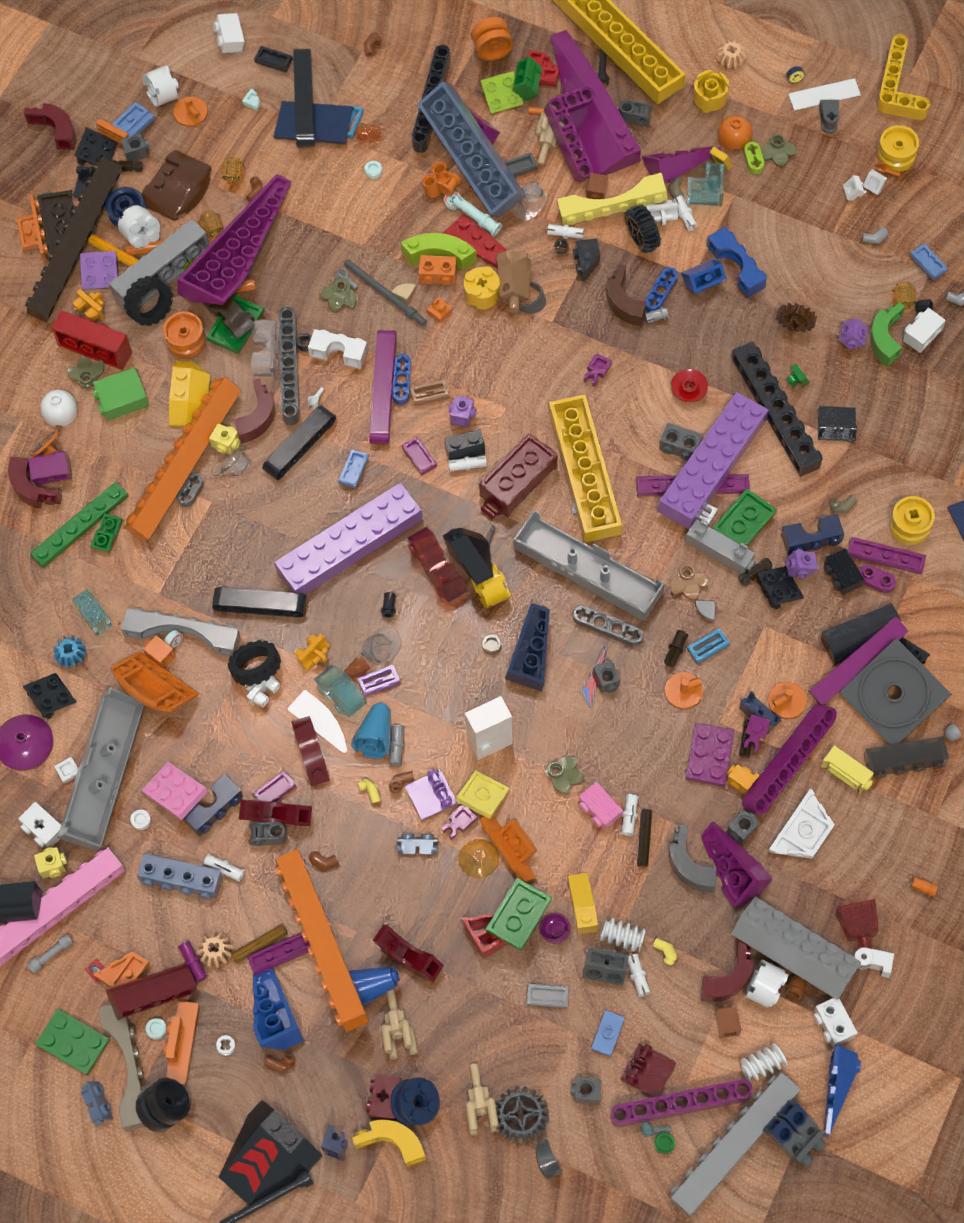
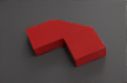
(549, 71)

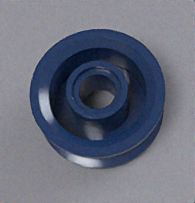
(122, 198)
(426, 1101)

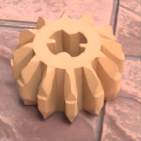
(731, 54)
(210, 956)

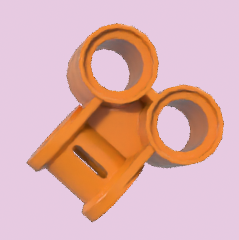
(440, 181)

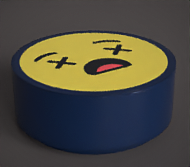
(795, 74)

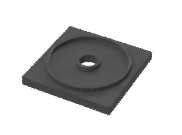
(919, 697)

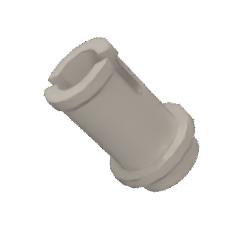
(656, 315)

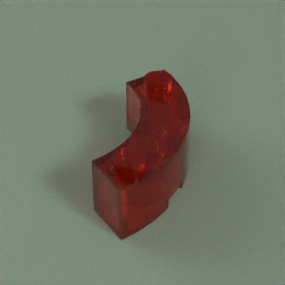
(441, 573)

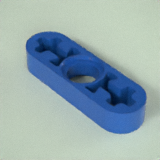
(661, 282)
(406, 385)

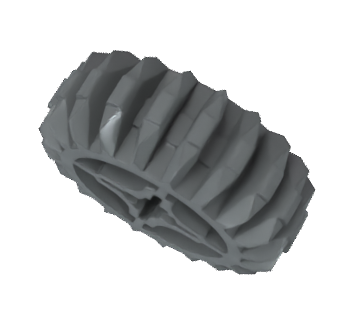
(530, 1114)

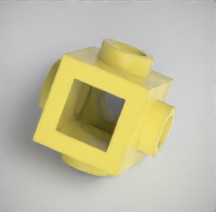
(225, 439)
(50, 862)

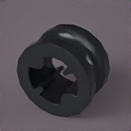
(302, 337)

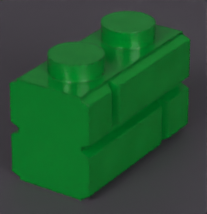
(527, 78)

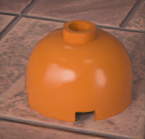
(734, 132)

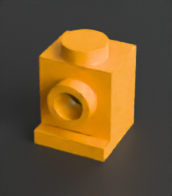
(741, 778)

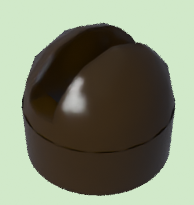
(563, 244)

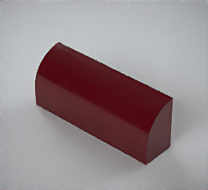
(151, 991)

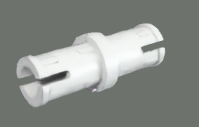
(685, 213)
(565, 231)
(467, 463)
(629, 815)
(235, 873)
(638, 975)

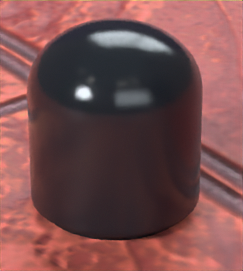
(922, 305)

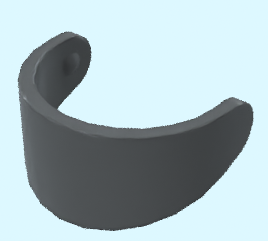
(538, 304)
(546, 1160)

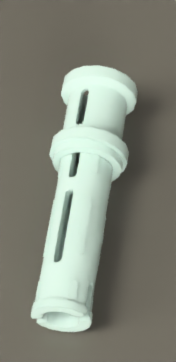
(483, 220)

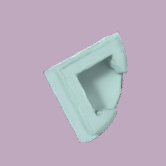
(251, 100)

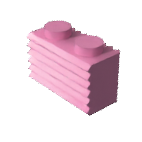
(599, 806)

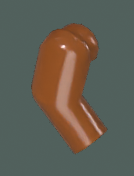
(368, 44)
(256, 188)
(398, 781)
(322, 862)
(282, 1065)

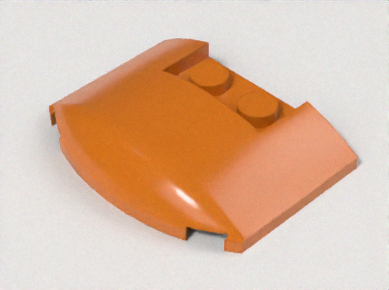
(152, 683)

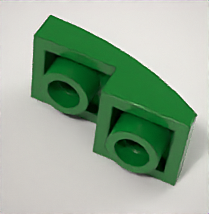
(107, 533)

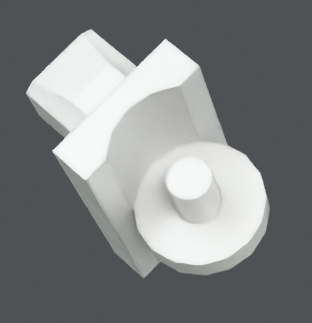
(664, 212)
(256, 692)

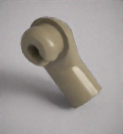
(674, 188)
(843, 507)

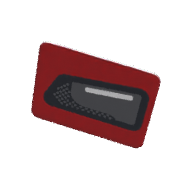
(93, 967)

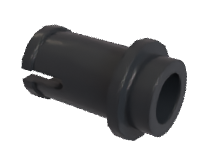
(388, 605)

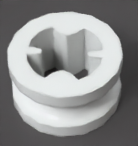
(232, 1045)

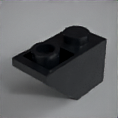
(587, 255)

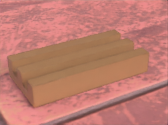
(430, 395)

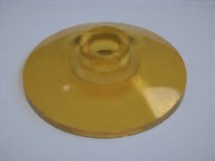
(479, 867)

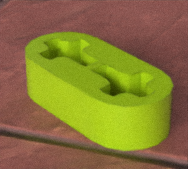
(749, 158)

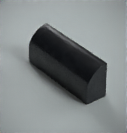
(849, 636)
(19, 901)

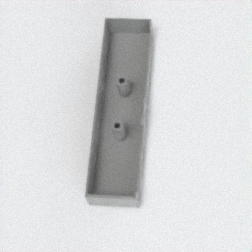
(588, 567)
(101, 770)

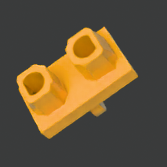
(93, 303)
(314, 652)

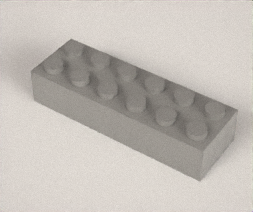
(164, 262)
(796, 948)

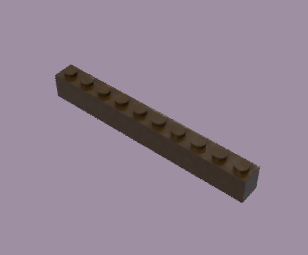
(73, 240)

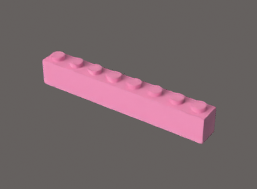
(60, 902)

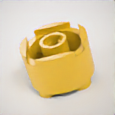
(710, 91)
(481, 287)
(492, 590)

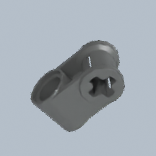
(633, 112)
(829, 115)
(263, 833)

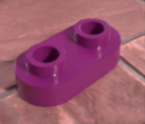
(876, 579)

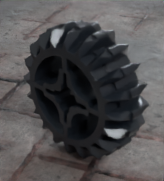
(643, 228)

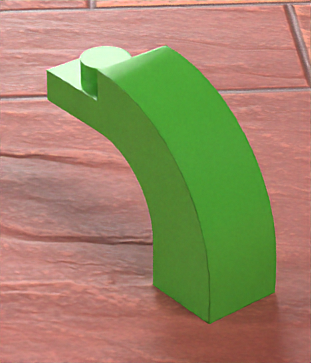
(881, 342)

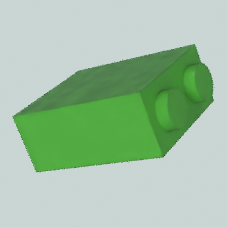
(120, 394)

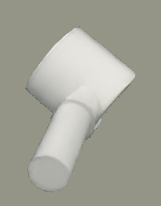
(314, 400)

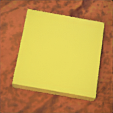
(482, 794)

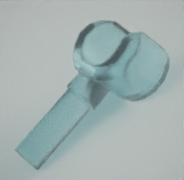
(648, 1130)

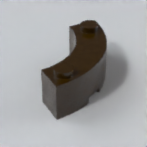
(232, 317)

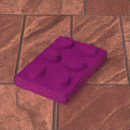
(709, 754)

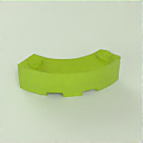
(438, 245)

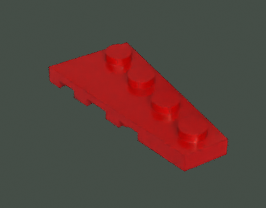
(480, 240)

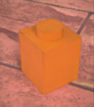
(159, 651)

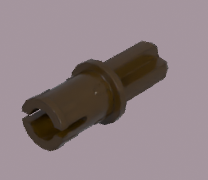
(675, 648)

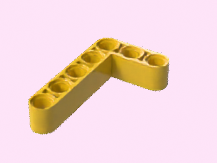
(890, 100)

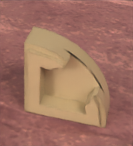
(404, 291)

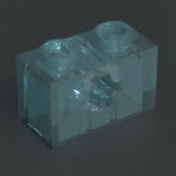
(91, 612)

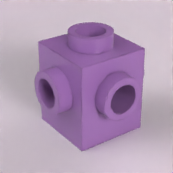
(853, 333)
(462, 411)
(801, 563)

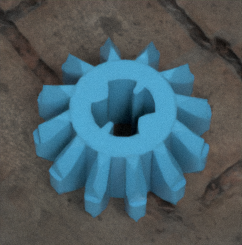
(75, 647)

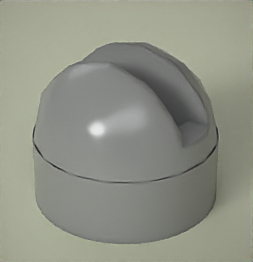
(952, 732)

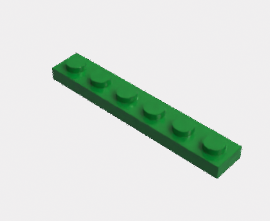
(79, 525)

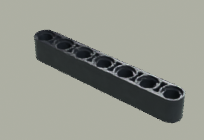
(437, 73)
(303, 97)

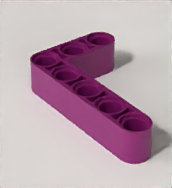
(569, 130)

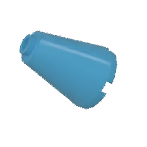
(374, 733)

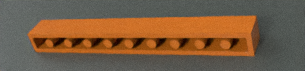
(181, 459)
(322, 941)

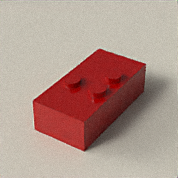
(91, 339)

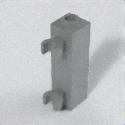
(720, 547)

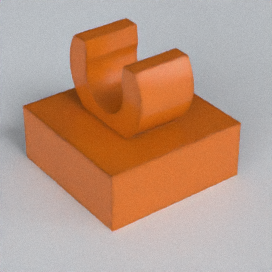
(439, 309)

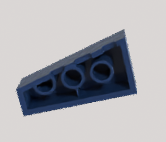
(530, 652)

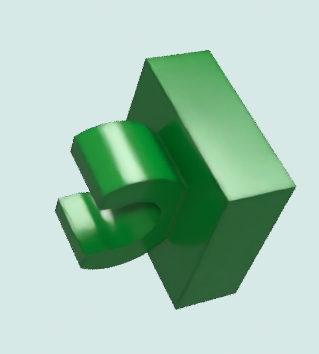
(797, 377)

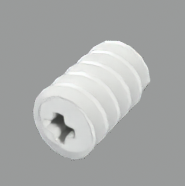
(623, 934)
(763, 1062)

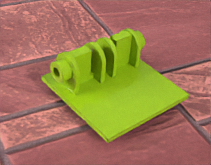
(500, 93)

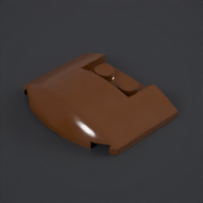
(177, 185)

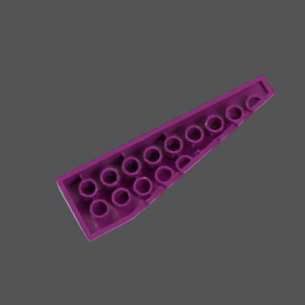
(599, 124)
(230, 256)

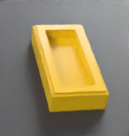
(721, 158)

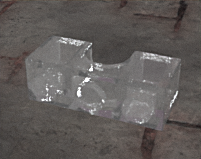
(265, 362)

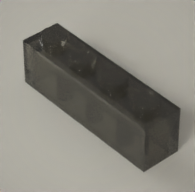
(906, 757)

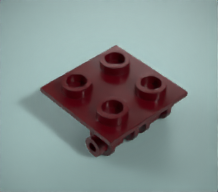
(648, 1070)

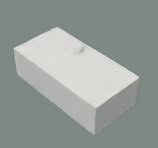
(489, 728)

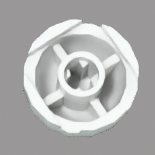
(58, 408)

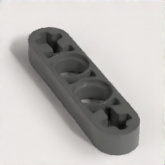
(606, 628)

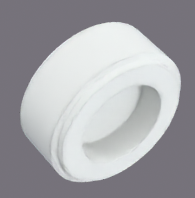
(140, 819)

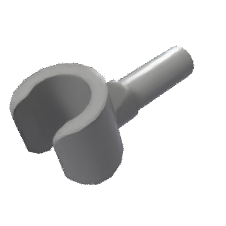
(342, 273)

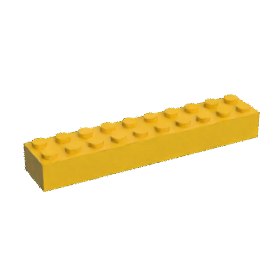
(626, 46)

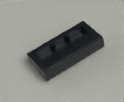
(273, 59)

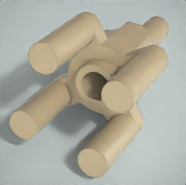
(546, 137)
(396, 1028)
(480, 1103)

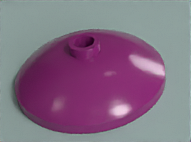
(29, 751)

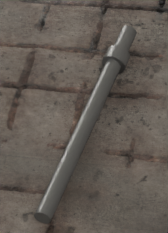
(410, 312)

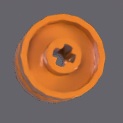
(492, 39)
(184, 335)

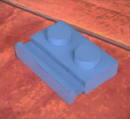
(134, 120)

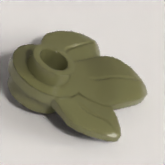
(778, 152)
(339, 297)
(86, 370)
(567, 774)

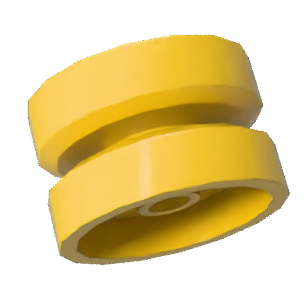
(898, 148)
(911, 520)

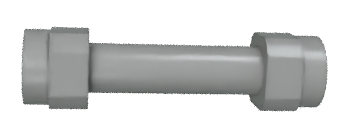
(35, 964)

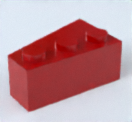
(483, 941)

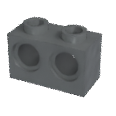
(682, 438)
(605, 966)

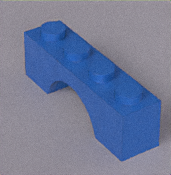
(724, 245)

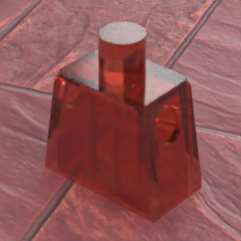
(859, 921)

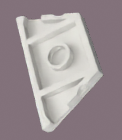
(804, 830)

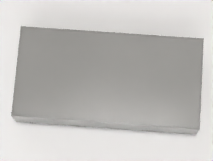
(547, 996)

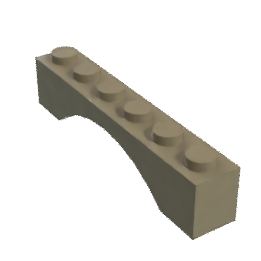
(124, 1035)

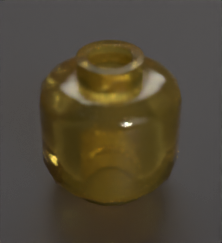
(233, 170)
(211, 224)
(905, 294)

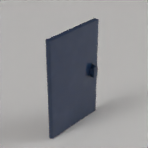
(330, 122)

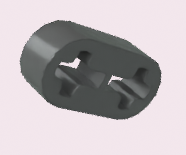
(193, 491)

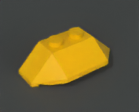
(187, 388)

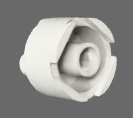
(160, 86)
(139, 226)
(765, 984)

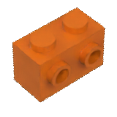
(437, 270)

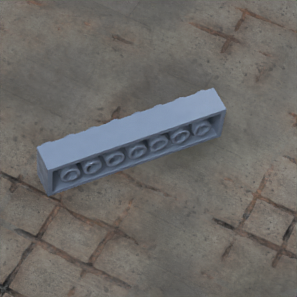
(471, 149)

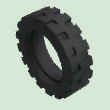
(135, 292)
(260, 673)

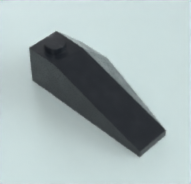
(471, 553)

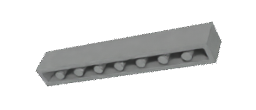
(733, 1146)

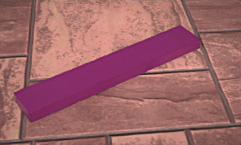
(659, 484)
(857, 661)

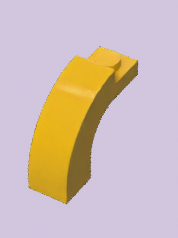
(395, 1133)

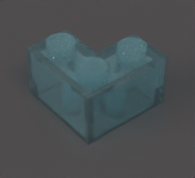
(708, 189)
(340, 687)

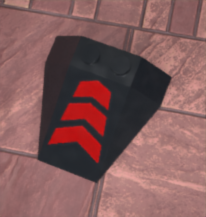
(266, 1155)

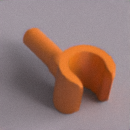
(884, 168)

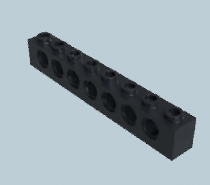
(802, 462)

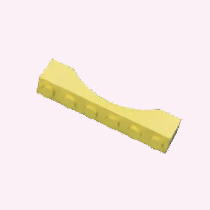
(579, 209)

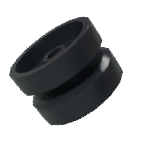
(162, 1105)

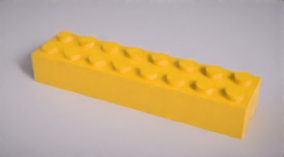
(585, 468)

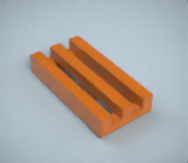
(111, 131)

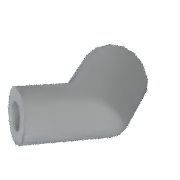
(877, 237)
(956, 299)

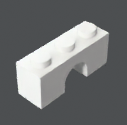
(324, 343)

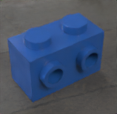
(704, 276)

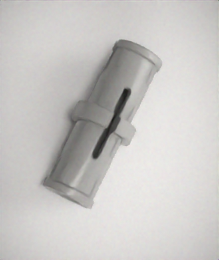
(396, 745)

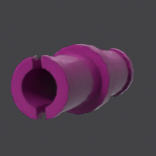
(192, 961)

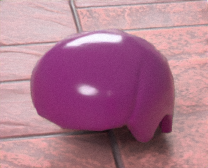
(555, 928)

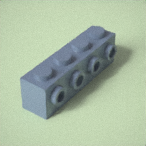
(179, 876)

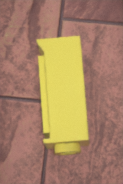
(848, 769)

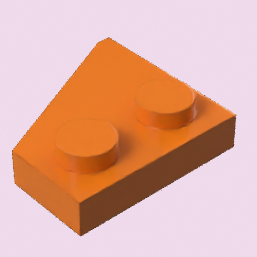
(123, 970)

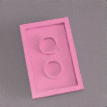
(174, 791)

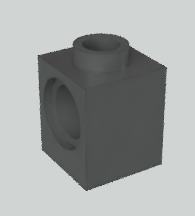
(135, 147)
(606, 669)
(739, 834)
(593, 1084)

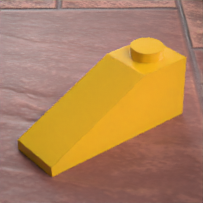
(583, 903)

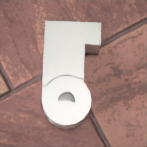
(875, 960)

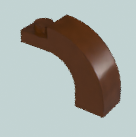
(624, 307)

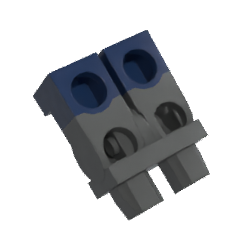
(795, 1133)

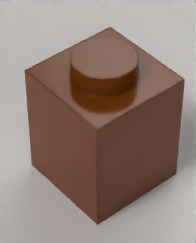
(597, 186)
(728, 1021)

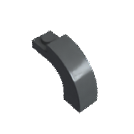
(690, 873)

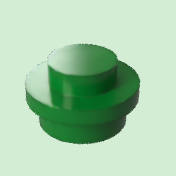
(664, 1143)

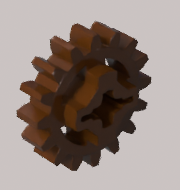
(796, 317)

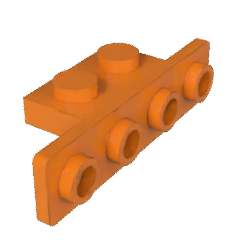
(31, 232)
(513, 845)
(180, 1041)

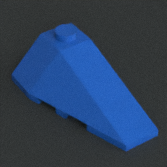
(272, 1015)
(842, 1072)

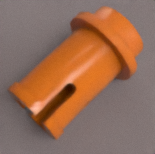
(925, 887)

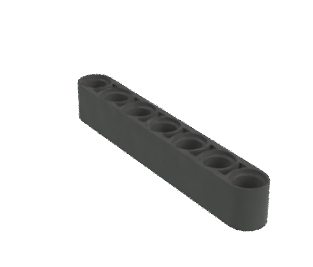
(291, 372)

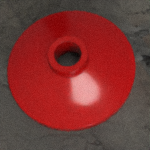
(689, 378)

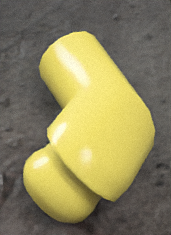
(371, 788)
(668, 949)

